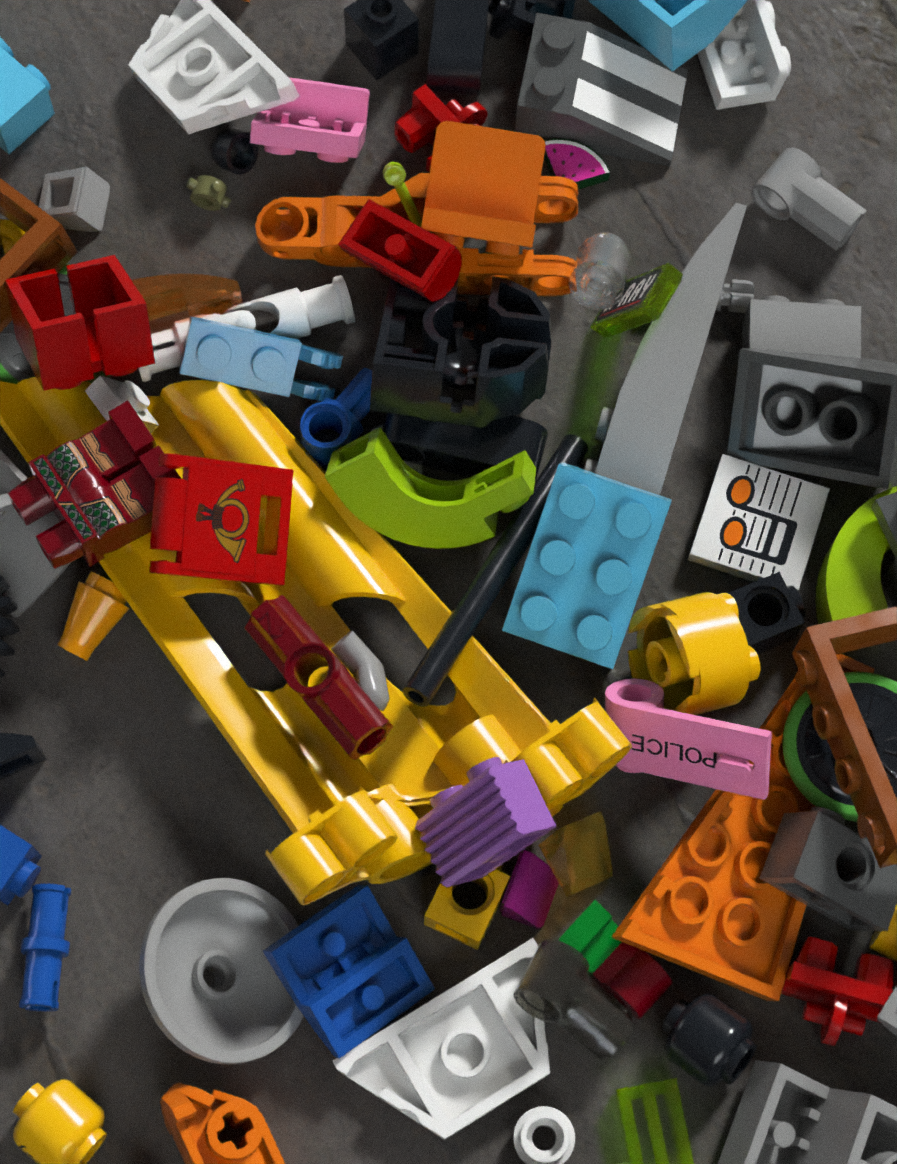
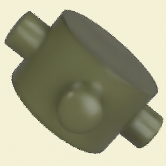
(208, 192)

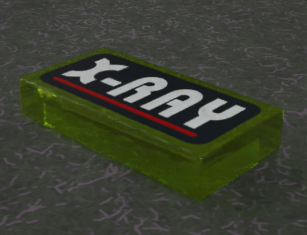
(641, 301)

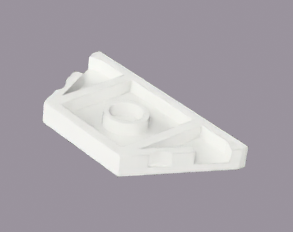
(207, 68)
(457, 1051)

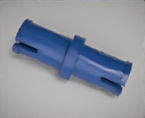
(45, 947)

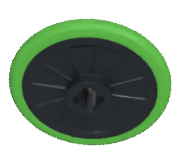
(811, 758)

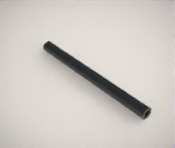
(488, 580)

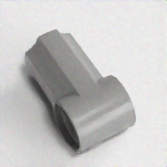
(796, 190)

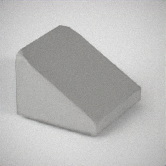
(76, 199)

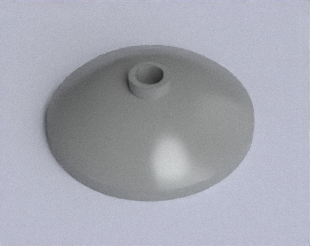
(225, 930)

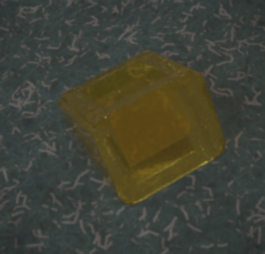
(579, 854)

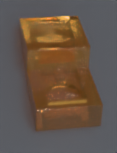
(188, 292)

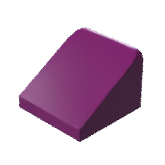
(529, 891)

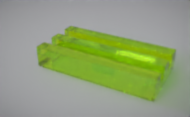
(676, 1117)

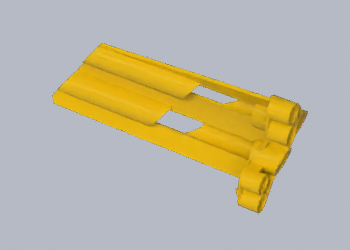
(344, 814)

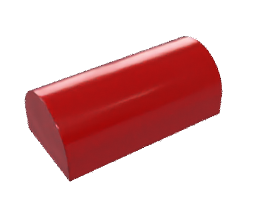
(403, 251)

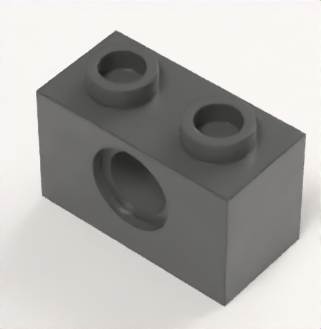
(805, 868)

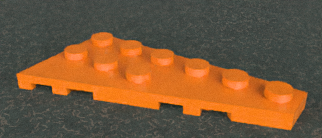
(708, 895)

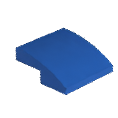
(348, 970)

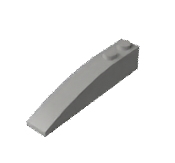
(656, 391)

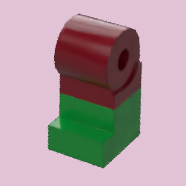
(616, 966)

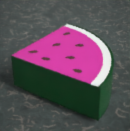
(575, 162)

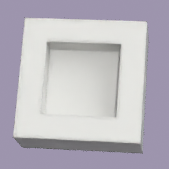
(111, 393)

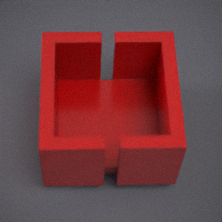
(103, 334)

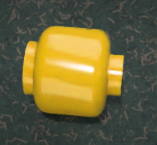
(58, 1124)

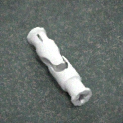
(293, 309)

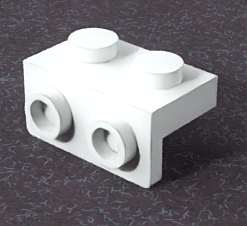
(746, 59)

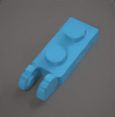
(253, 359)

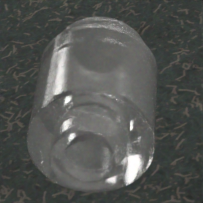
(600, 271)

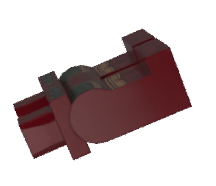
(96, 489)

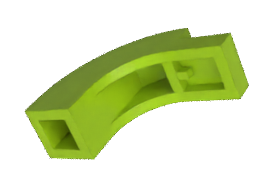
(421, 509)
(851, 569)

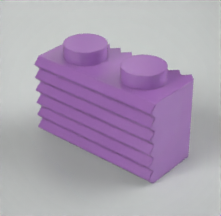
(484, 821)

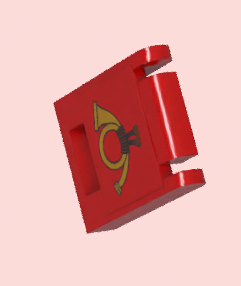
(215, 520)

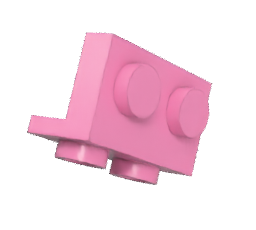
(321, 120)

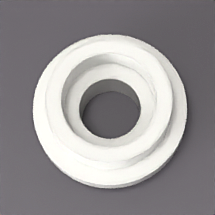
(544, 1117)

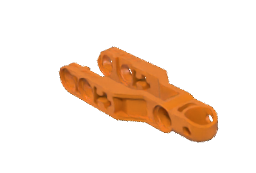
(316, 225)

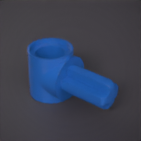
(338, 415)

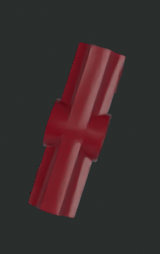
(337, 700)

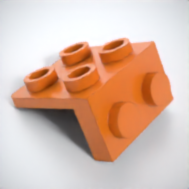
(484, 186)

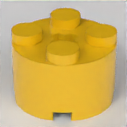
(694, 652)

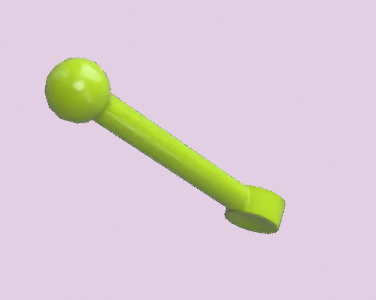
(395, 175)

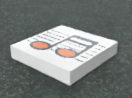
(758, 522)

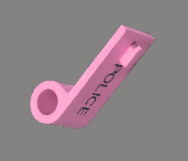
(686, 744)

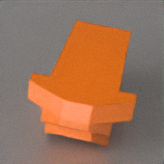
(198, 1119)

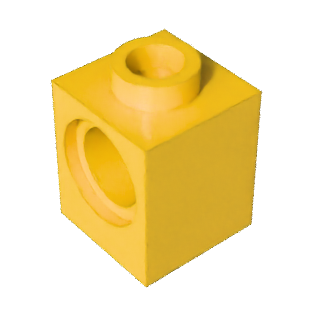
(465, 924)

